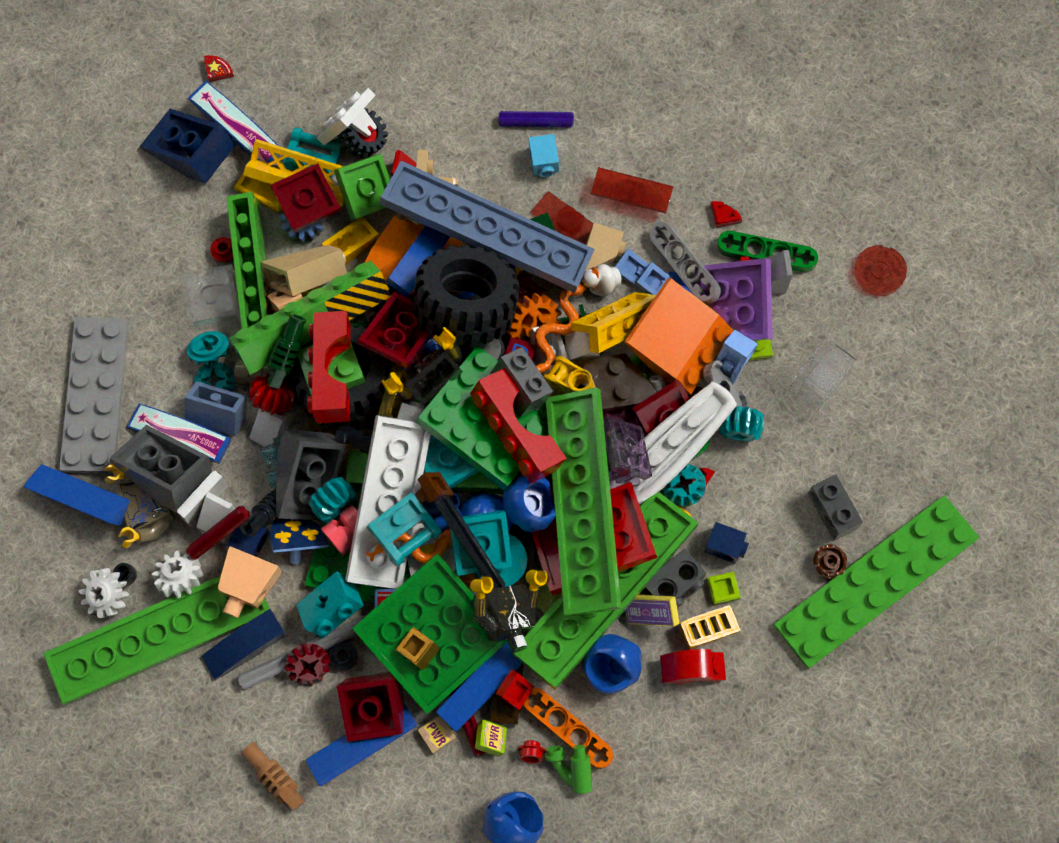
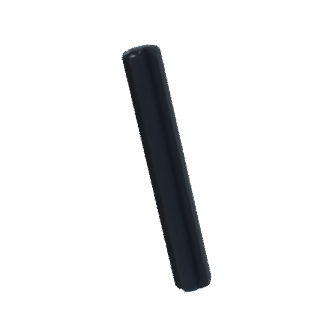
(468, 540)

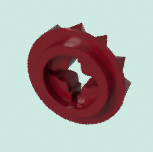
(309, 654)

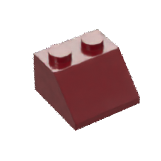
(371, 706)

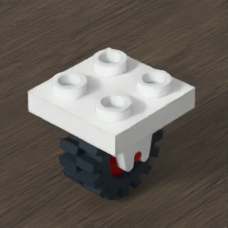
(357, 127)

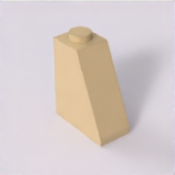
(304, 269)

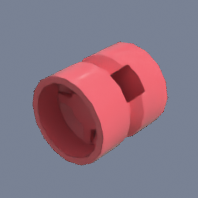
(341, 531)

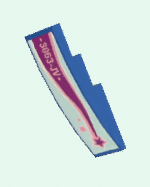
(234, 121)
(194, 435)

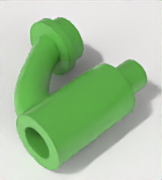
(580, 775)

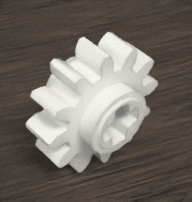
(177, 574)
(103, 593)

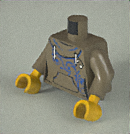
(144, 516)

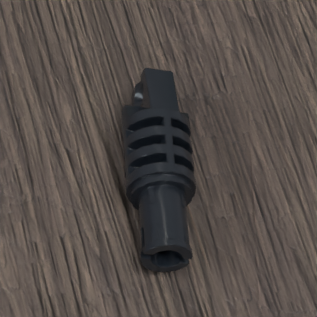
(262, 515)

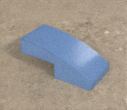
(640, 274)

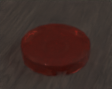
(883, 277)

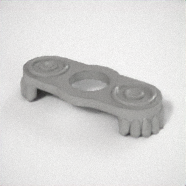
(714, 374)

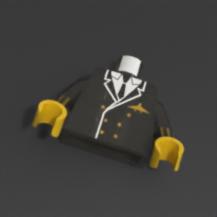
(430, 373)
(507, 611)

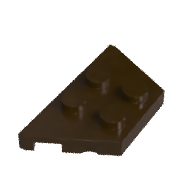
(619, 381)

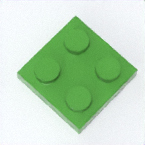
(363, 185)
(343, 367)

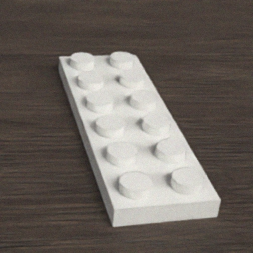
(391, 473)

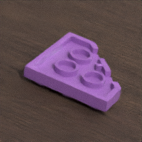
(744, 296)

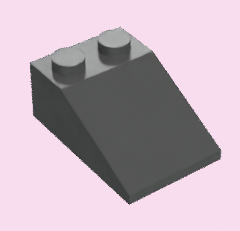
(162, 466)
(303, 466)

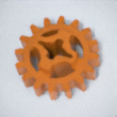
(530, 315)

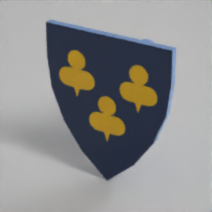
(295, 536)

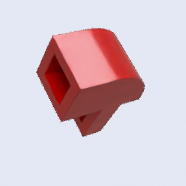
(692, 666)

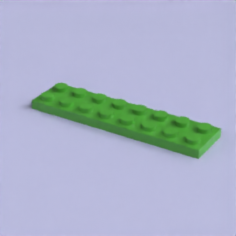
(583, 504)
(876, 582)
(143, 640)
(562, 641)

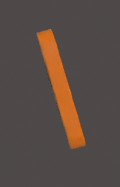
(571, 723)

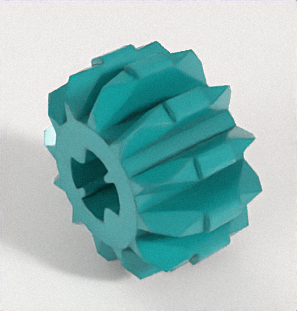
(743, 424)
(332, 499)

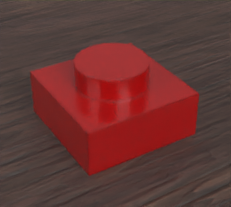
(515, 689)

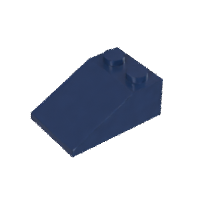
(189, 144)

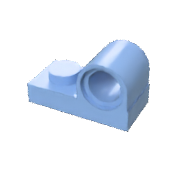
(735, 354)

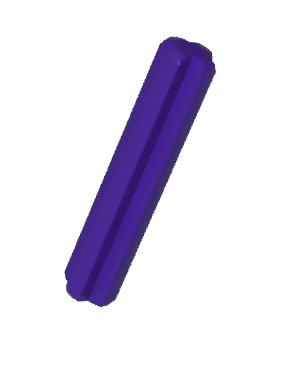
(535, 119)

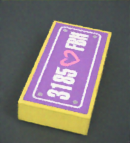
(653, 611)

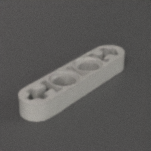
(684, 262)

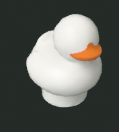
(603, 279)

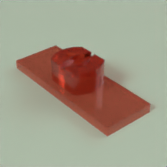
(632, 190)
(564, 218)

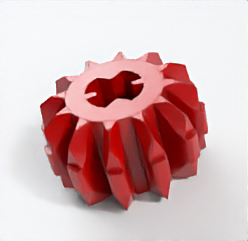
(270, 398)

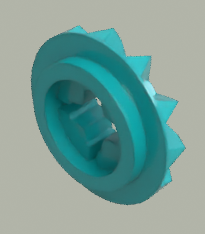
(215, 340)
(222, 372)
(696, 489)

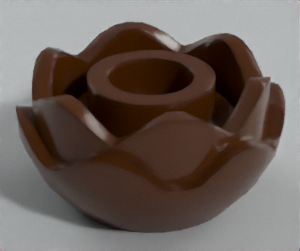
(837, 557)

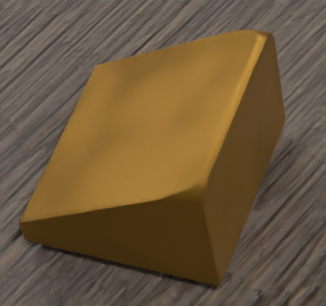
(418, 648)

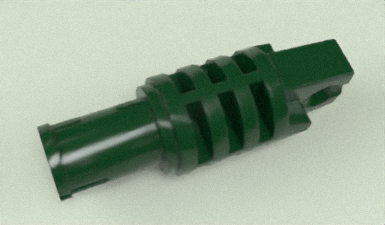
(285, 351)

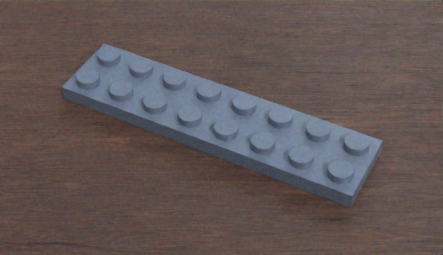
(486, 226)

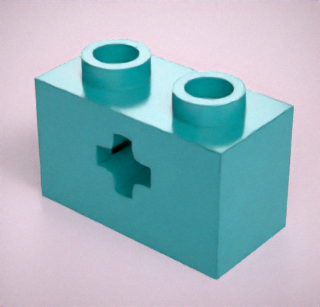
(329, 605)

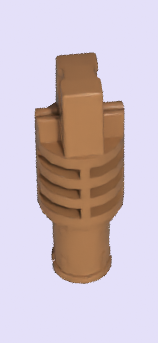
(273, 777)

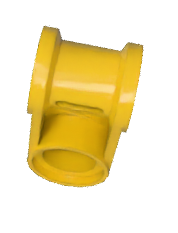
(567, 376)

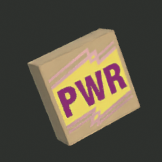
(437, 734)

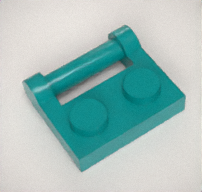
(299, 136)
(397, 522)

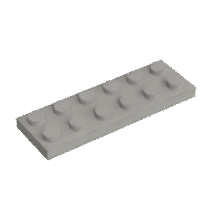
(94, 394)

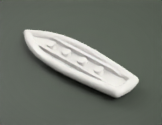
(681, 438)

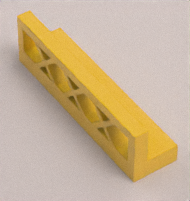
(271, 173)
(613, 322)

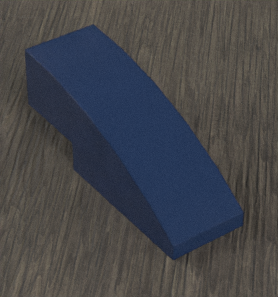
(243, 644)

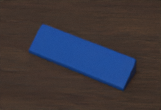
(78, 494)
(343, 755)

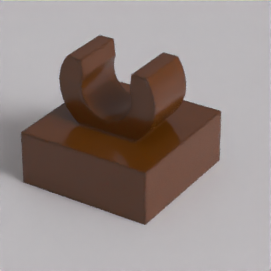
(433, 487)

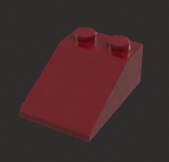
(396, 332)

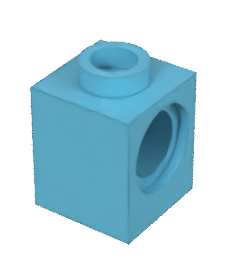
(544, 155)

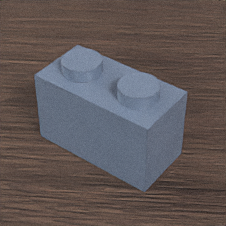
(215, 408)

